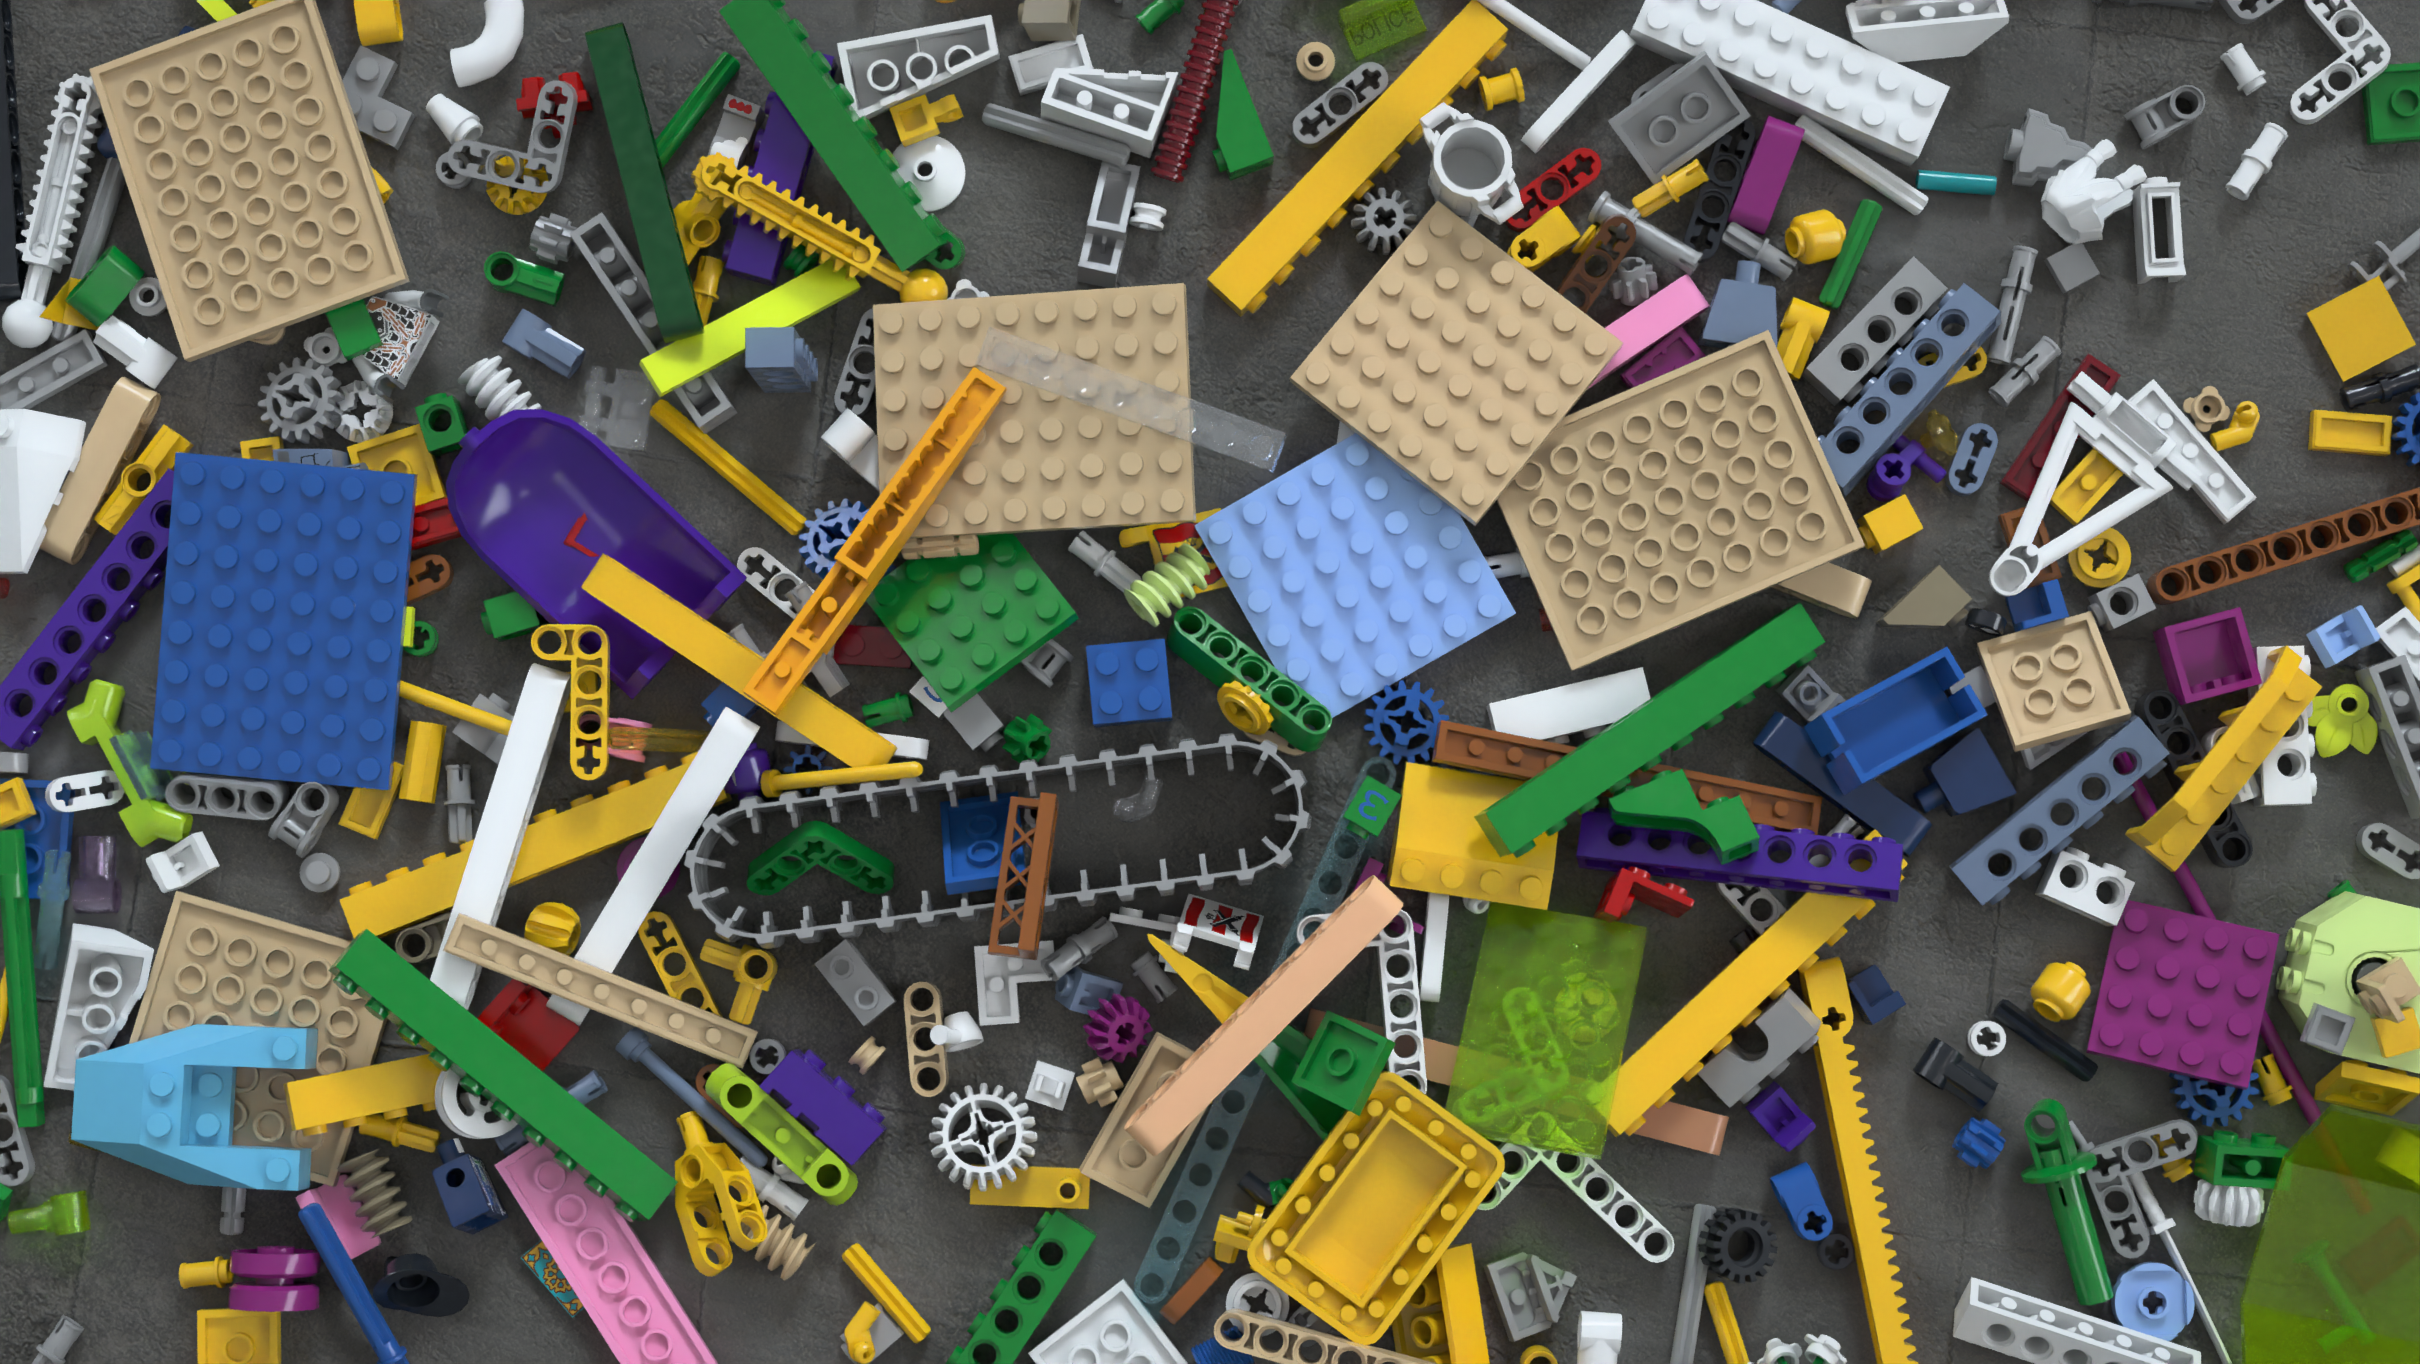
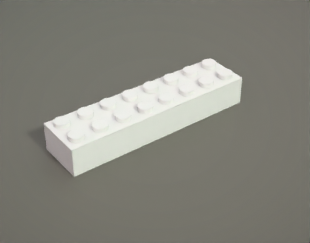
(1799, 70)

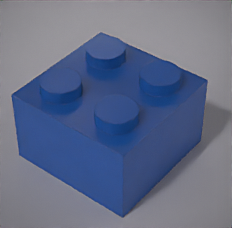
(1129, 683)

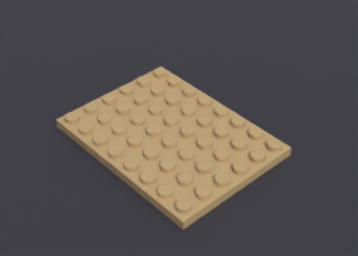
(248, 176)
(1039, 454)
(1675, 502)

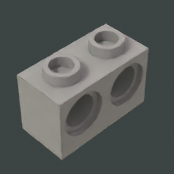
(856, 982)

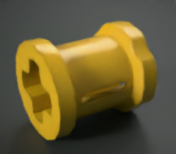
(1501, 89)

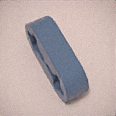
(1980, 462)

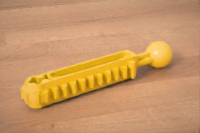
(812, 230)

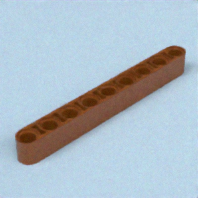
(2298, 546)

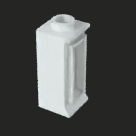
(2146, 262)

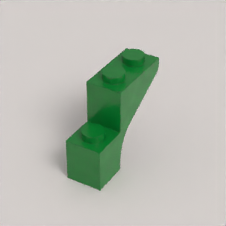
(1672, 805)

